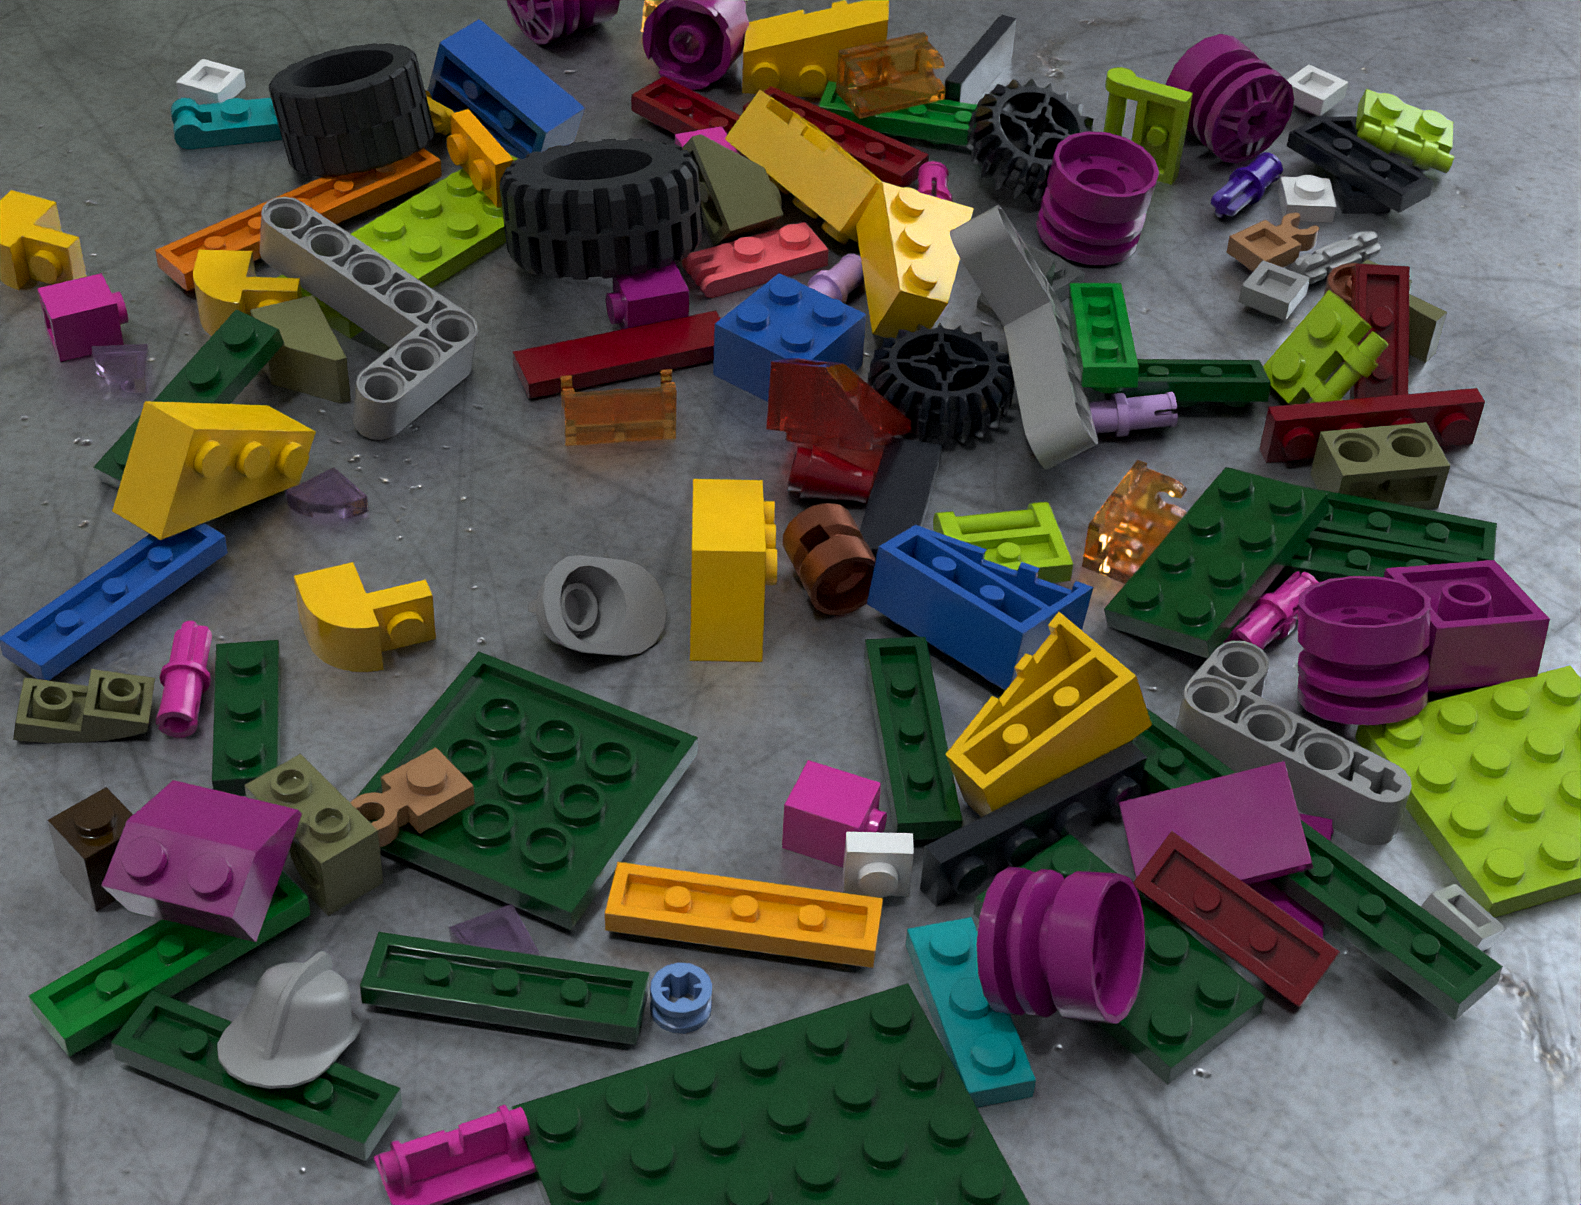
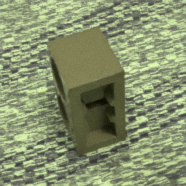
(1383, 464)
(334, 846)

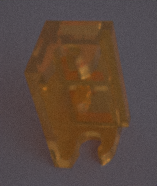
(889, 75)
(619, 413)
(1132, 523)

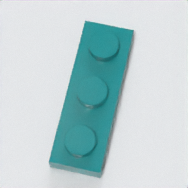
(975, 1037)

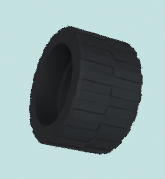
(352, 109)

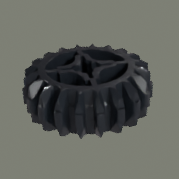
(1018, 133)
(944, 381)

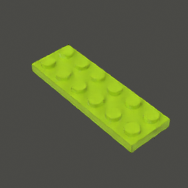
(430, 236)

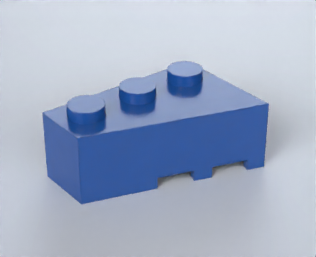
(503, 91)
(969, 604)

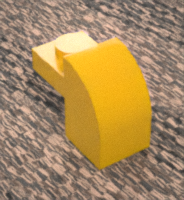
(34, 243)
(228, 282)
(355, 626)

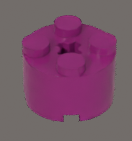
(695, 39)

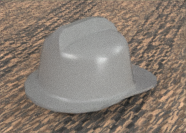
(600, 606)
(291, 1026)

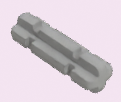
(1323, 260)

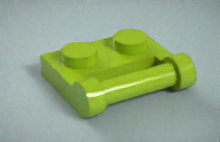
(1158, 121)
(1014, 538)

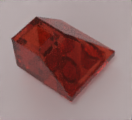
(829, 402)

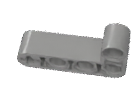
(1327, 773)

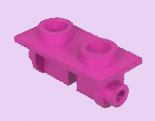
(458, 1161)

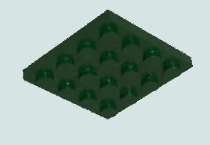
(554, 781)

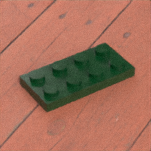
(1217, 561)
(1186, 992)

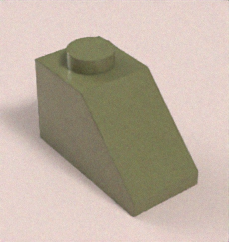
(733, 192)
(311, 355)

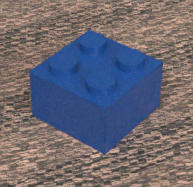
(784, 323)

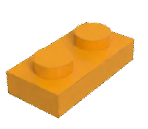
(478, 154)

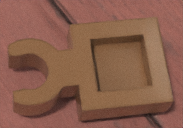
(1272, 243)
(417, 794)

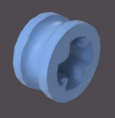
(683, 1015)

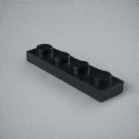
(1031, 824)

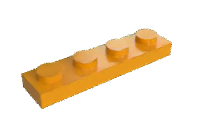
(744, 914)

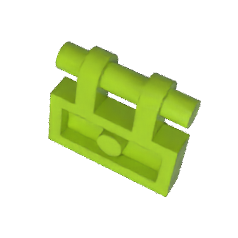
(1405, 130)
(1318, 347)

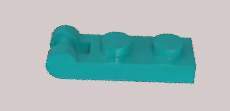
(224, 123)

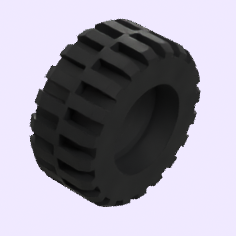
(601, 208)

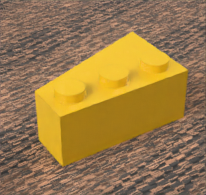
(801, 49)
(207, 462)
(729, 569)

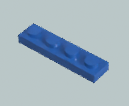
(109, 600)

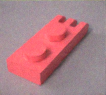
(756, 259)

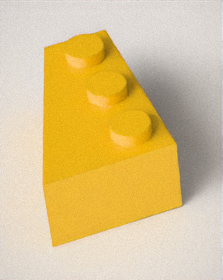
(806, 164)
(908, 257)
(1053, 718)

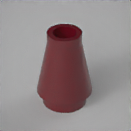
(826, 476)

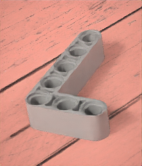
(426, 333)
(1037, 337)

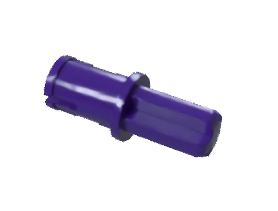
(1247, 185)

